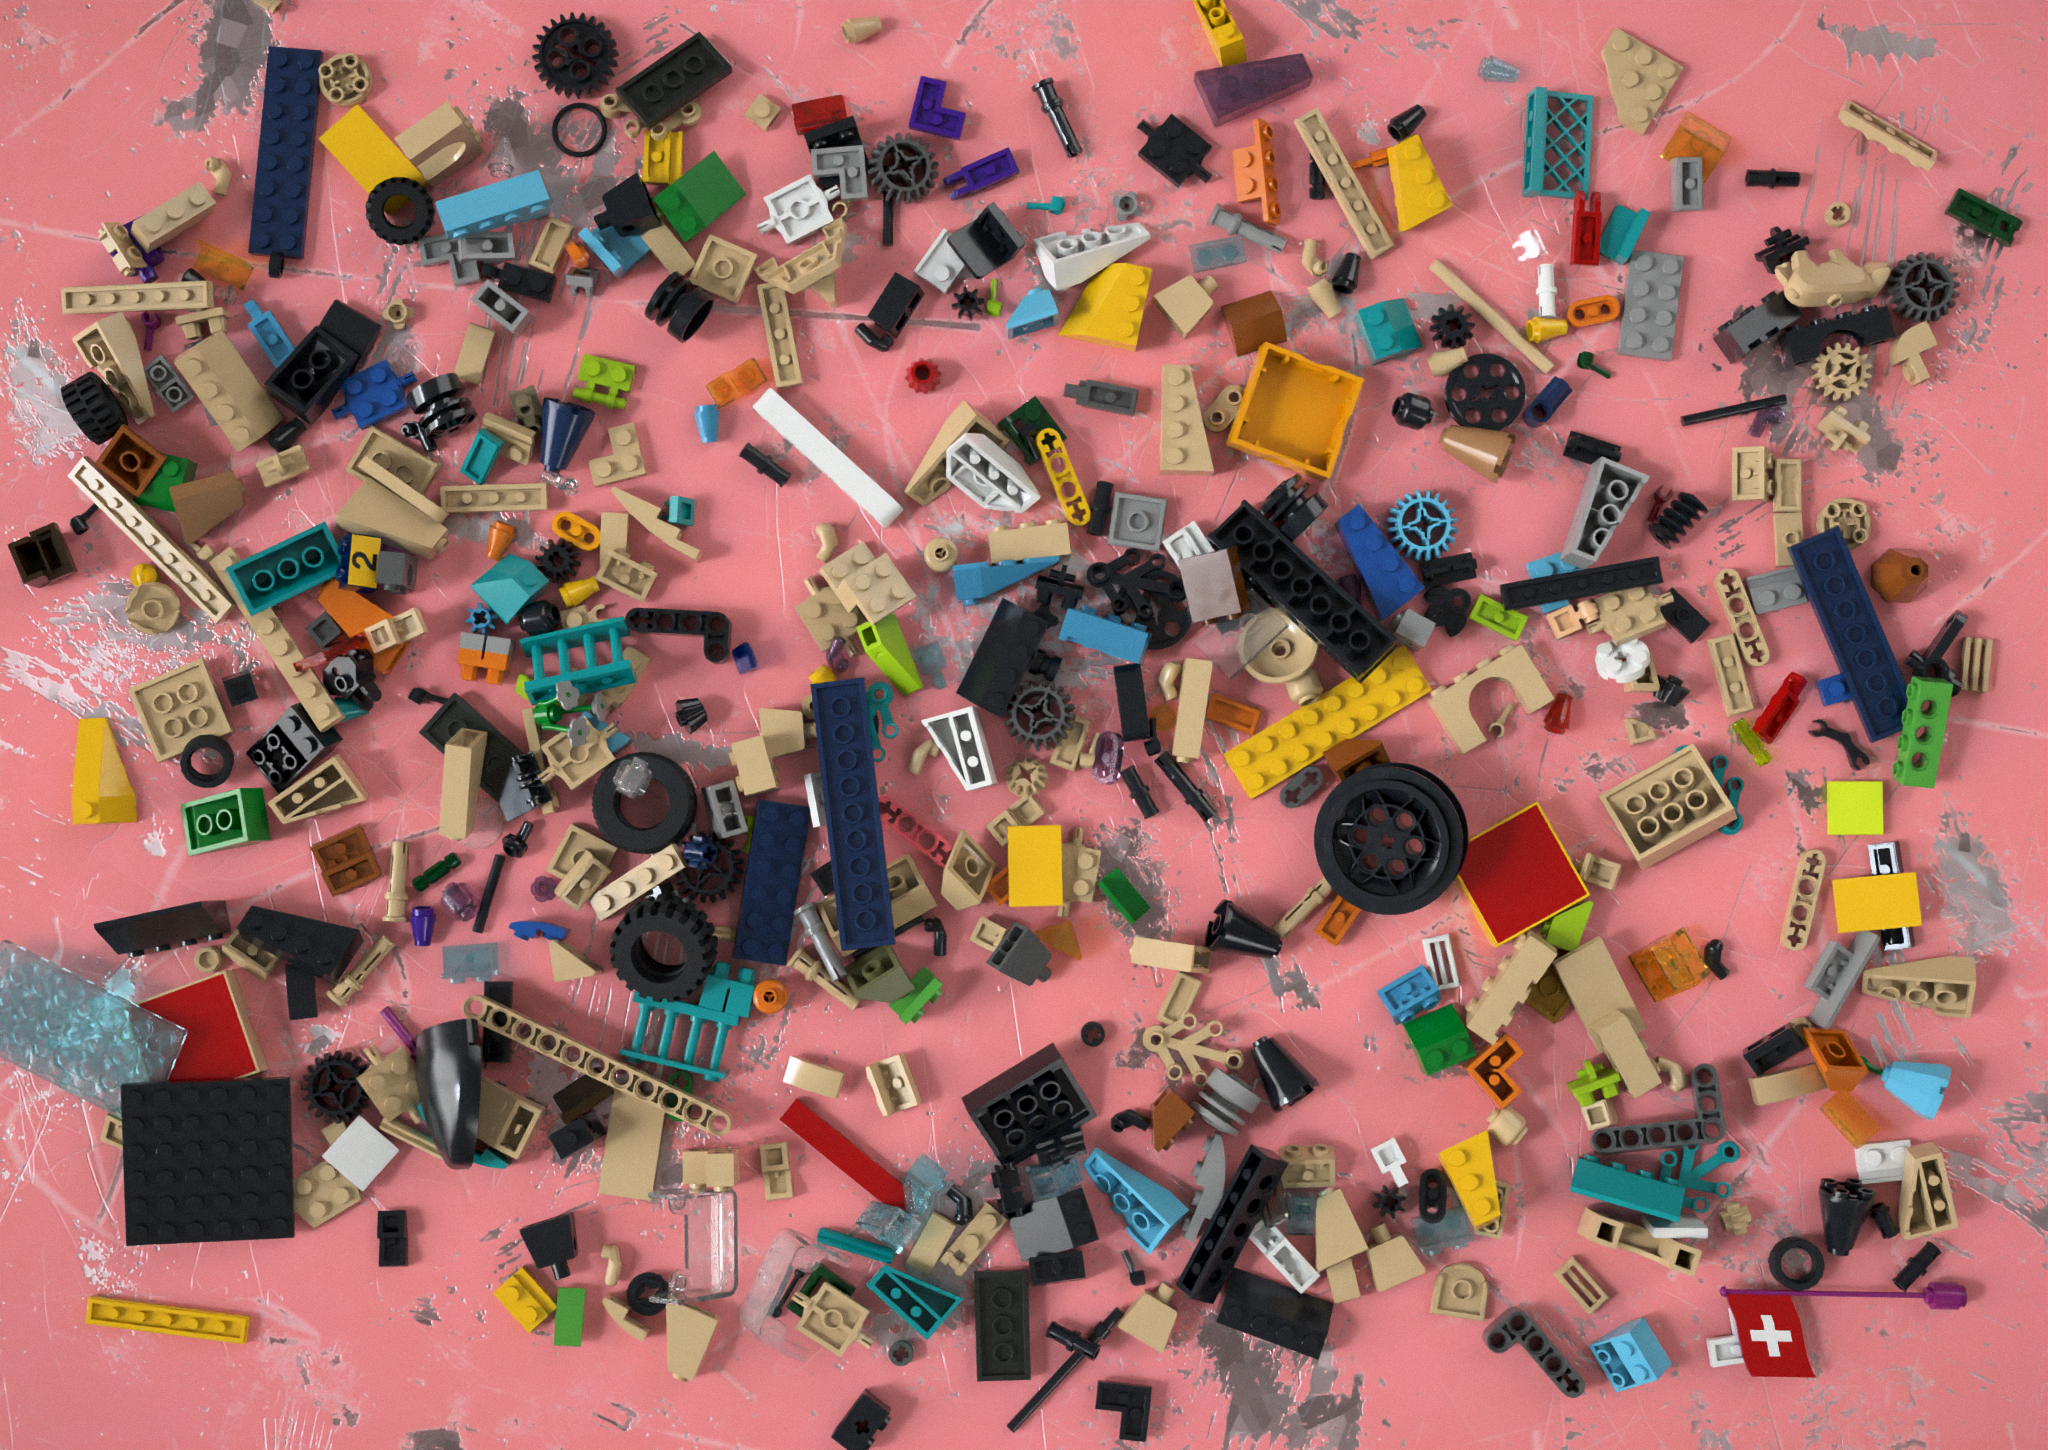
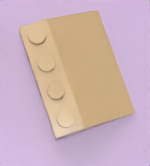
(1668, 806)

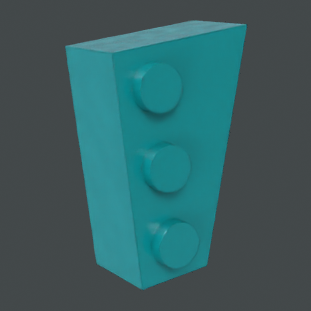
(913, 1300)

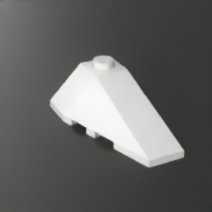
(1078, 257)

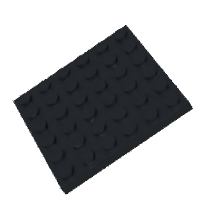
(207, 1160)

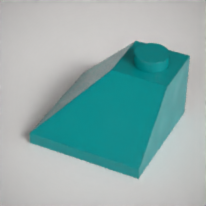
(510, 586)

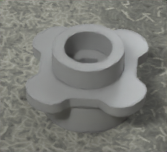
(1130, 199)

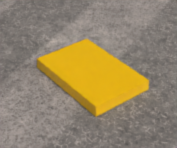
(1035, 865)
(1877, 902)

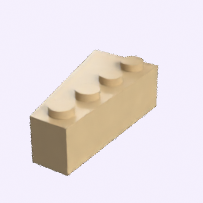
(1182, 431)
(1509, 985)

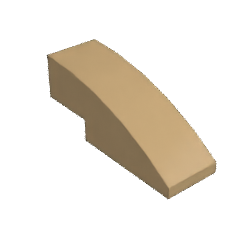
(1786, 1084)

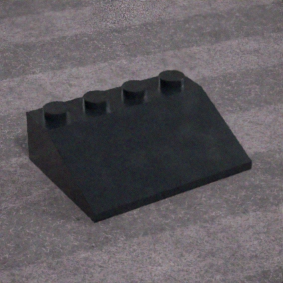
(165, 927)
(1028, 1102)

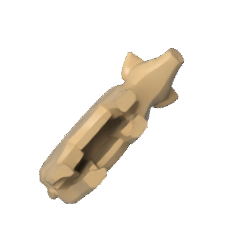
(1830, 282)

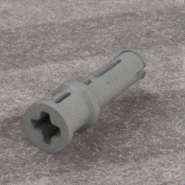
(1235, 224)
(815, 930)

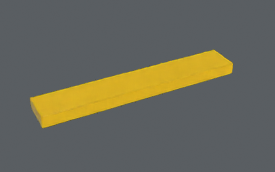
(167, 1319)

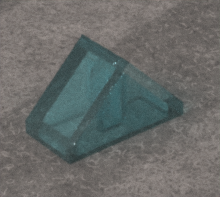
(1302, 1211)

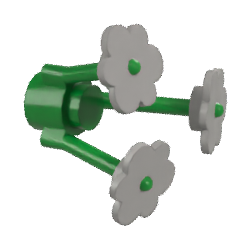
(548, 713)

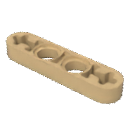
(403, 489)
(1745, 616)
(1807, 901)

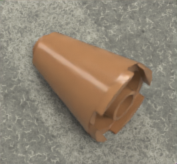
(1479, 449)

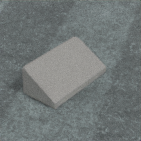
(1686, 184)

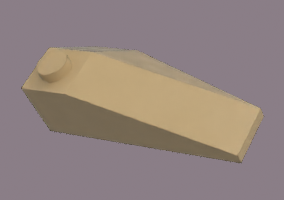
(115, 353)

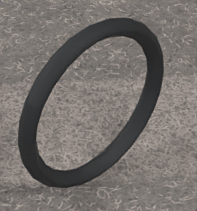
(573, 106)

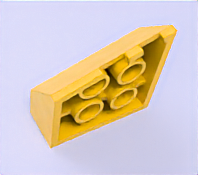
(1110, 307)

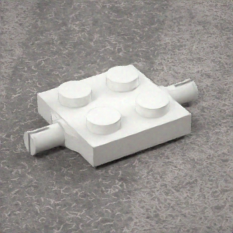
(798, 210)

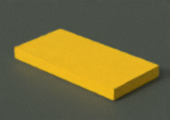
(369, 155)

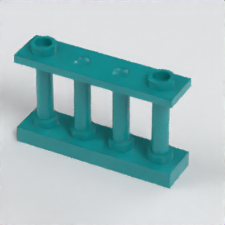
(586, 680)
(698, 1017)

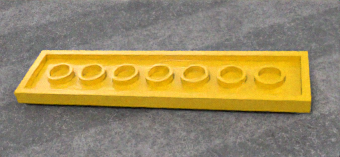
(1319, 726)

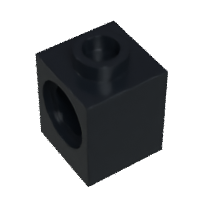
(239, 688)

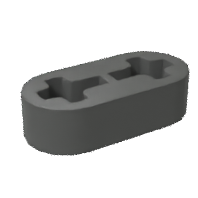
(1305, 791)

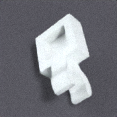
(1389, 1158)

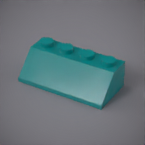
(285, 569)
(1627, 1188)

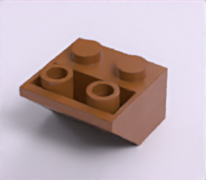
(1168, 1116)

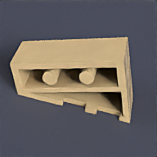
(321, 790)
(1925, 1194)

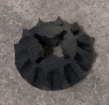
(636, 1289)

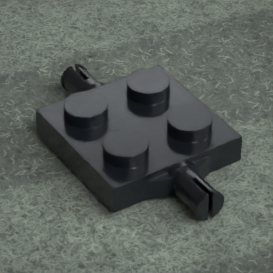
(1174, 150)

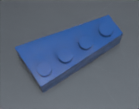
(1377, 564)

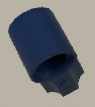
(1547, 401)

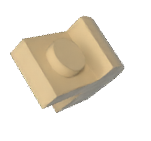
(1907, 350)

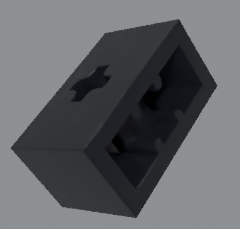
(865, 1407)

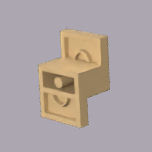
(867, 583)

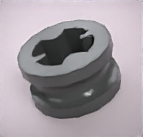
(906, 1359)

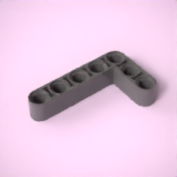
(1670, 1128)

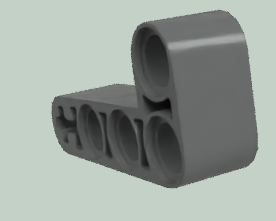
(1539, 1354)

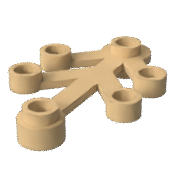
(676, 119)
(1188, 1047)

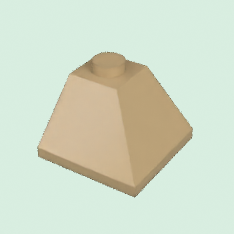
(966, 873)

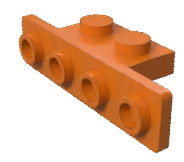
(1256, 173)

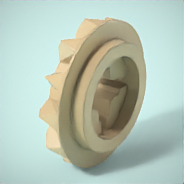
(1023, 787)

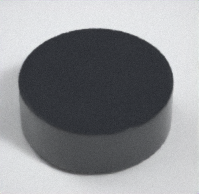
(276, 265)

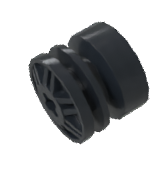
(675, 304)
(442, 406)
(1293, 507)

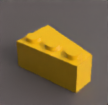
(1415, 183)
(1473, 1178)

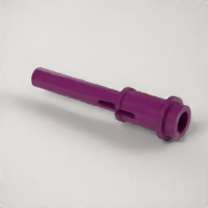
(400, 1030)

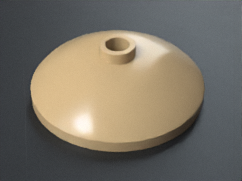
(1296, 661)

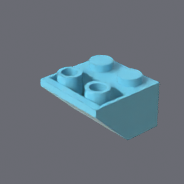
(1630, 1355)

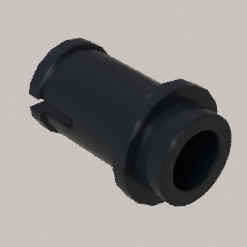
(1883, 1219)

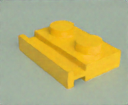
(662, 158)
(526, 1299)

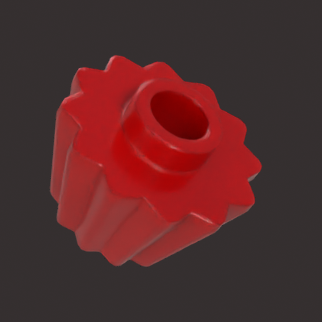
(923, 366)

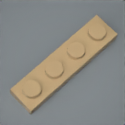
(1888, 135)
(779, 336)
(494, 498)
(536, 740)
(638, 882)

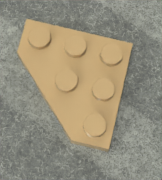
(1637, 79)

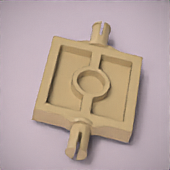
(1629, 614)
(827, 617)
(578, 763)
(1079, 872)
(391, 1083)
(832, 1319)

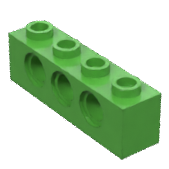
(1929, 744)

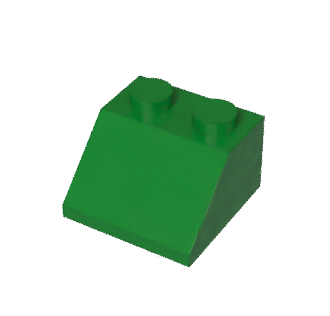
(1439, 1039)

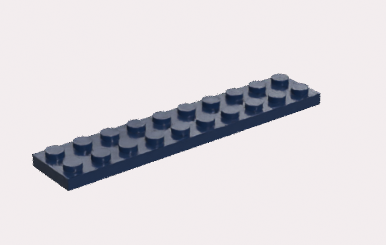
(853, 814)

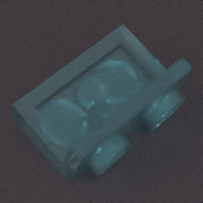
(1449, 1232)

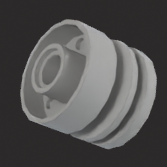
(1225, 1102)

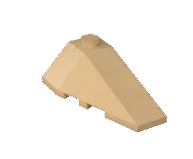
(930, 476)
(1936, 983)

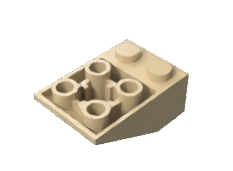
(507, 1118)

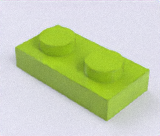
(1492, 616)

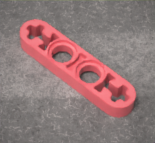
(918, 830)

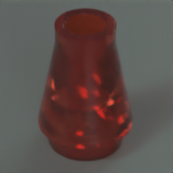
(1558, 716)

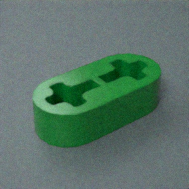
(672, 1098)

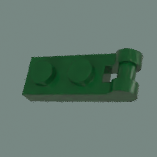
(1983, 217)

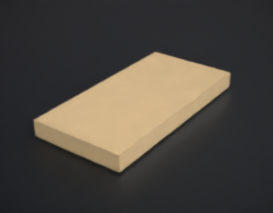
(1595, 985)
(631, 1147)

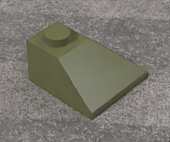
(879, 976)

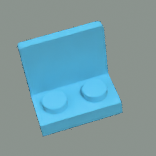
(614, 251)

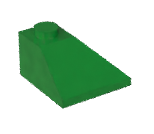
(172, 473)

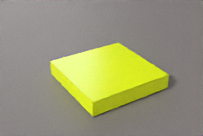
(1855, 808)

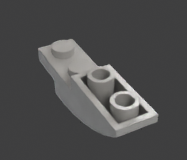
(1211, 1176)

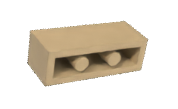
(173, 217)
(1029, 541)
(1626, 1052)

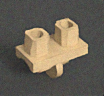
(192, 322)
(1842, 432)
(283, 466)

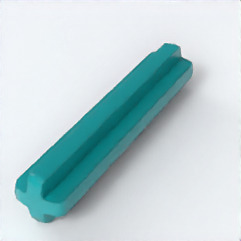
(855, 1245)

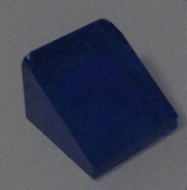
(744, 658)

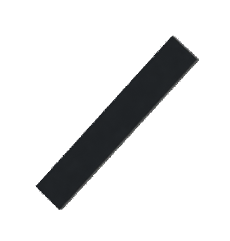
(1581, 584)

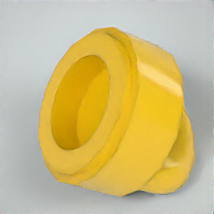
(144, 573)

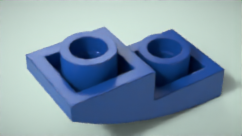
(532, 929)

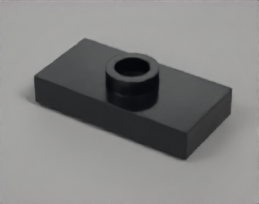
(1684, 617)

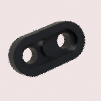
(1432, 1197)

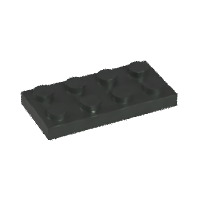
(674, 80)
(459, 714)
(1002, 1325)

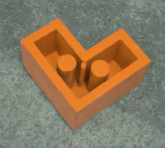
(1489, 1069)

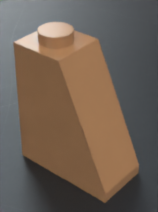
(206, 503)

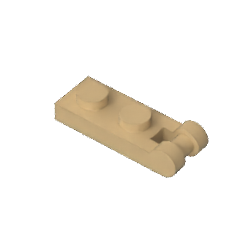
(973, 1238)

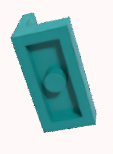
(1622, 233)

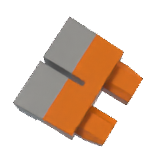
(487, 653)

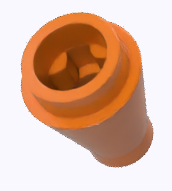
(499, 539)

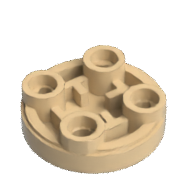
(345, 80)
(1849, 516)

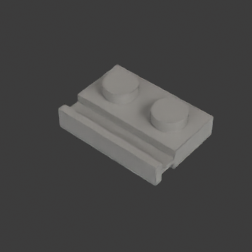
(1775, 590)

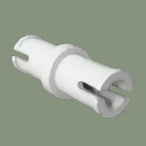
(1546, 291)

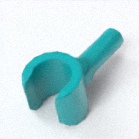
(1055, 207)

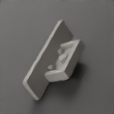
(1836, 975)

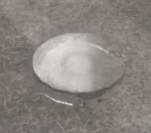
(487, 826)

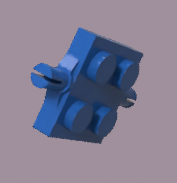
(374, 395)

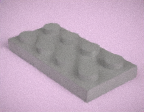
(1650, 305)

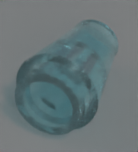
(1497, 70)

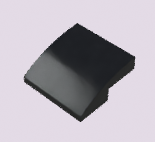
(351, 330)

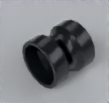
(1044, 665)

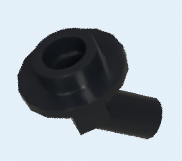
(515, 845)

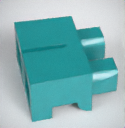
(717, 988)

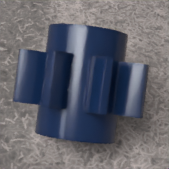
(700, 852)

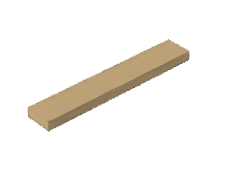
(1343, 183)
(137, 297)

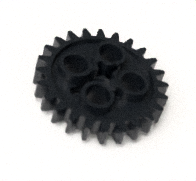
(587, 35)

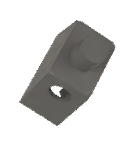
(1021, 956)

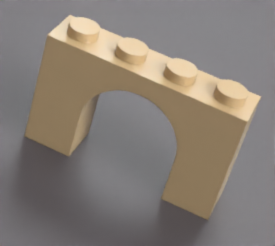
(441, 143)
(1512, 668)
(1637, 1239)

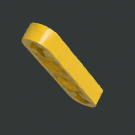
(1066, 475)

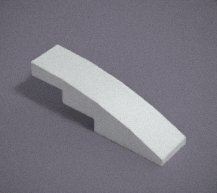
(1284, 1256)

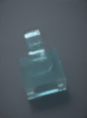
(932, 661)

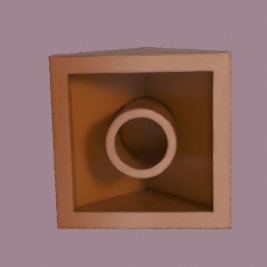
(1254, 322)

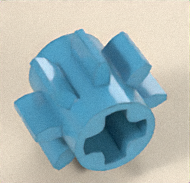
(476, 622)

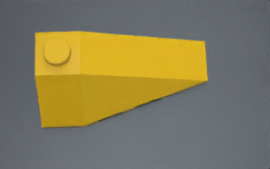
(100, 779)

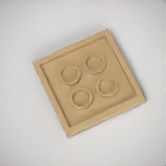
(180, 708)

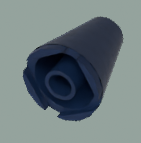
(562, 432)

